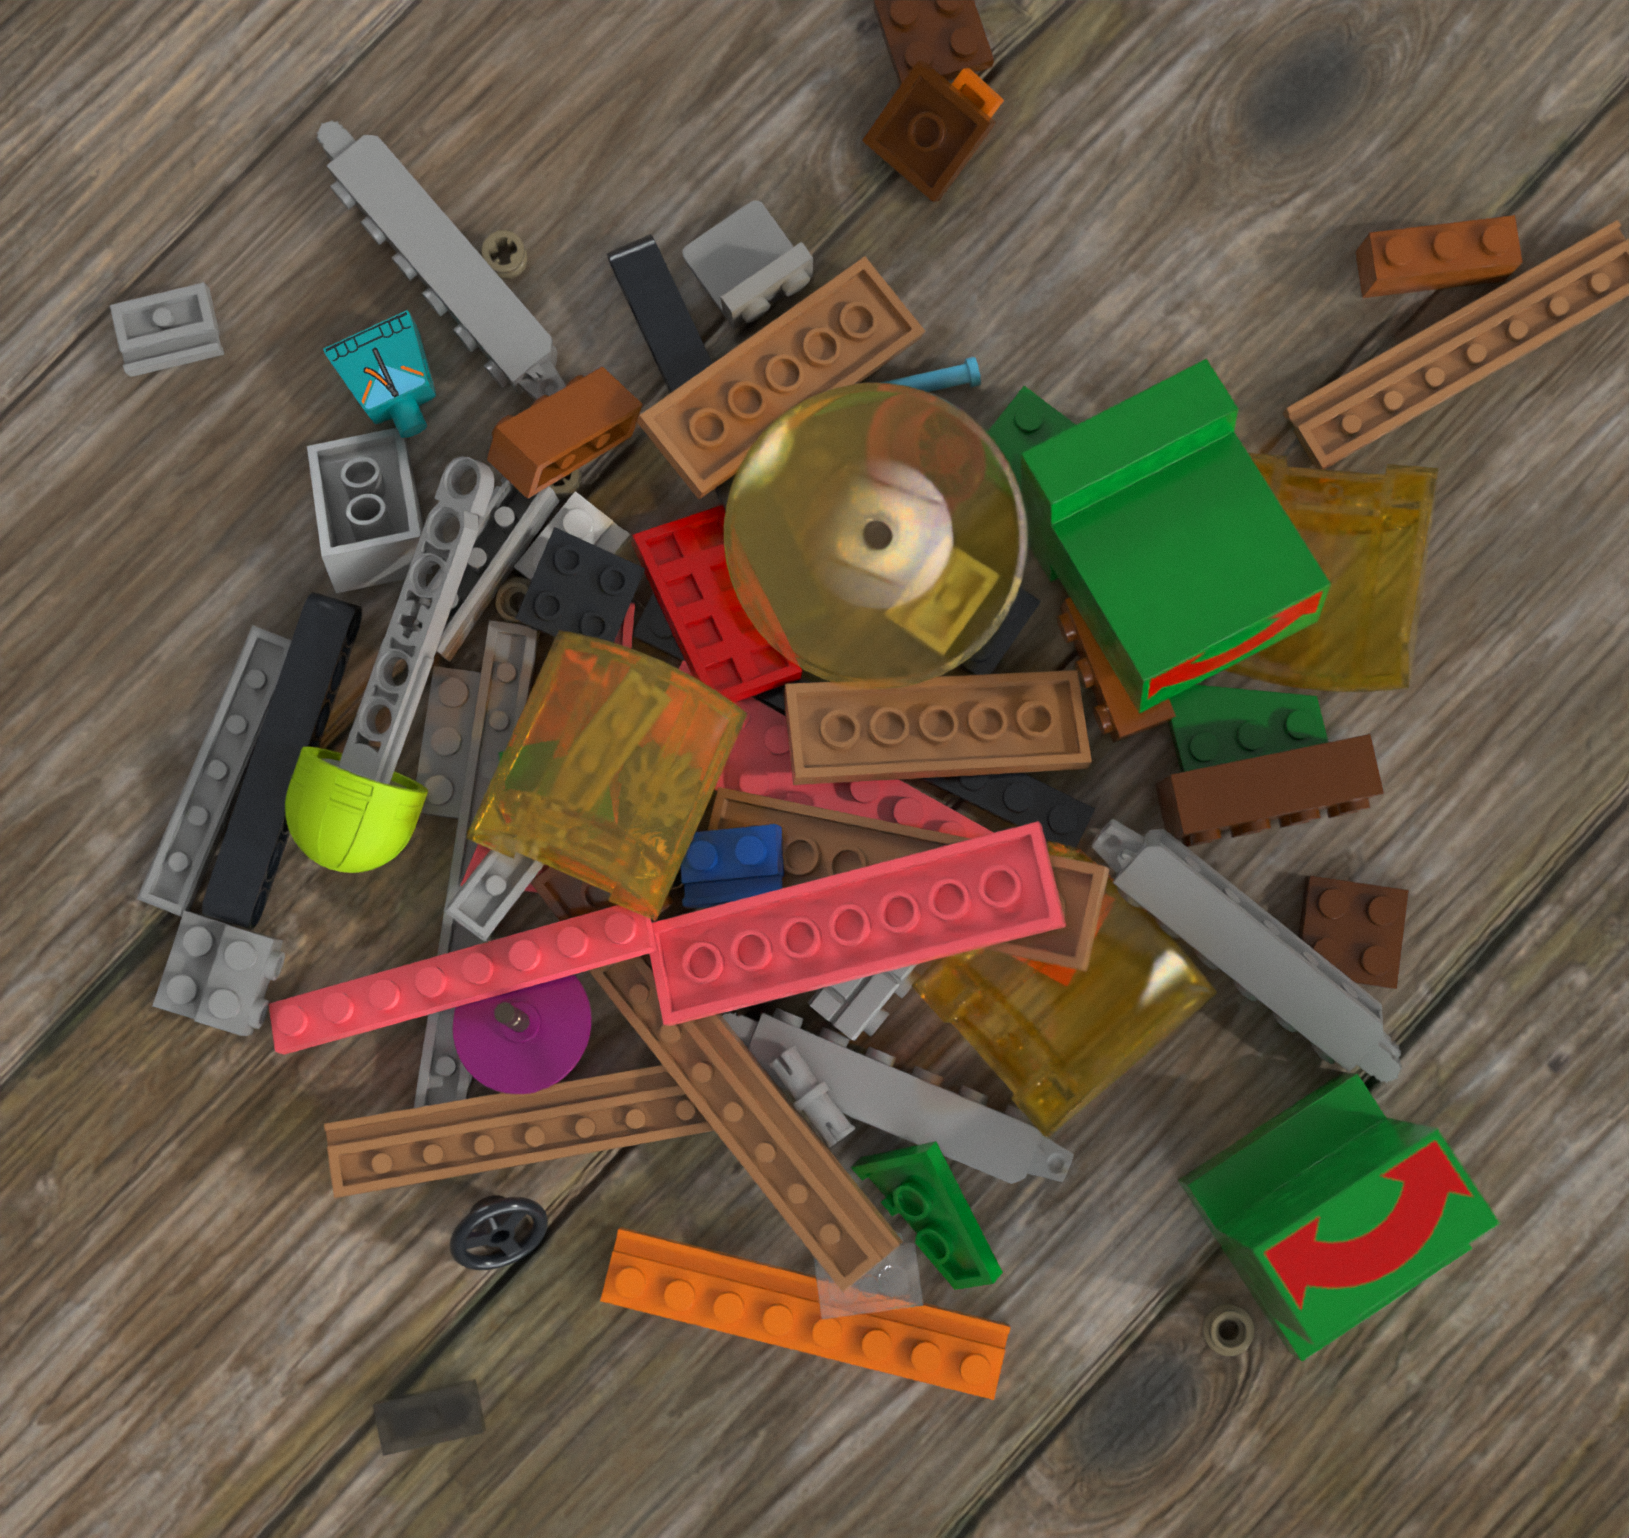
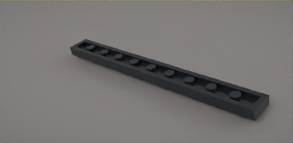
(1007, 796)

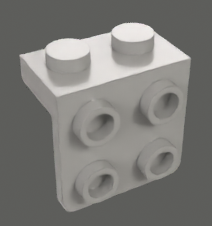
(748, 264)

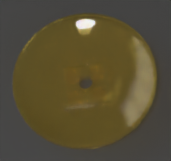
(803, 549)

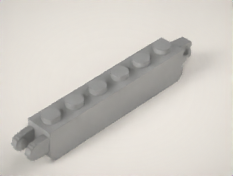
(443, 260)
(1250, 947)
(908, 1103)

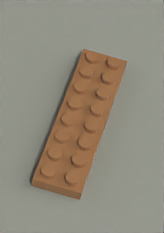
(832, 842)

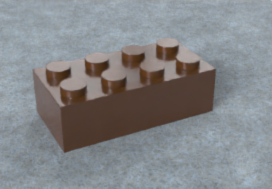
(1270, 787)

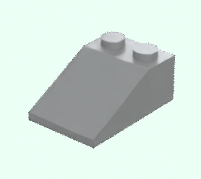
(365, 508)

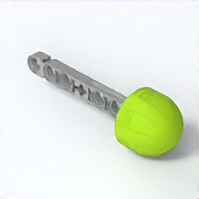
(352, 805)

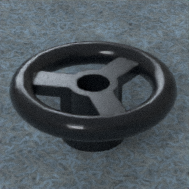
(494, 1226)

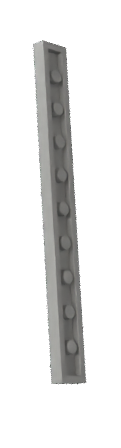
(500, 701)

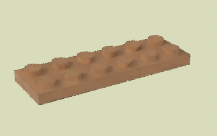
(815, 346)
(937, 728)

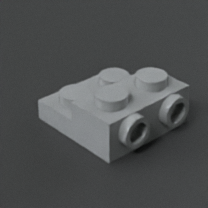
(219, 974)

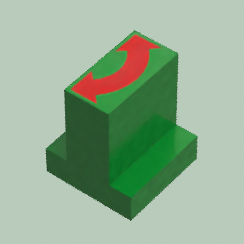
(1169, 537)
(1336, 1211)

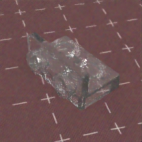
(887, 1286)

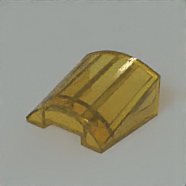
(1374, 550)
(609, 770)
(1063, 1030)

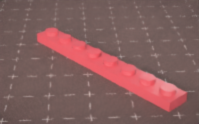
(460, 977)

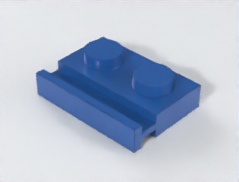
(732, 865)

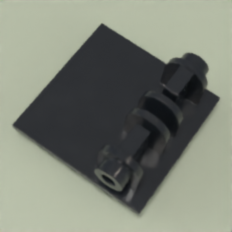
(579, 589)

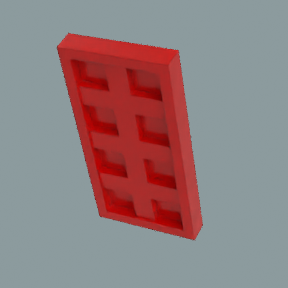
(702, 609)

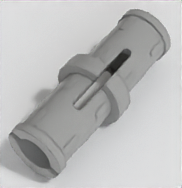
(811, 1096)

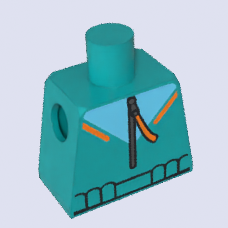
(387, 372)

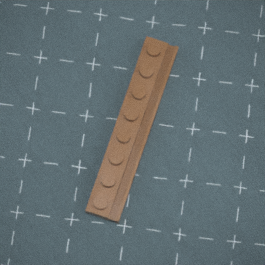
(1463, 348)
(758, 1127)
(508, 1130)

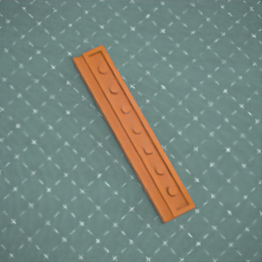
(785, 1311)

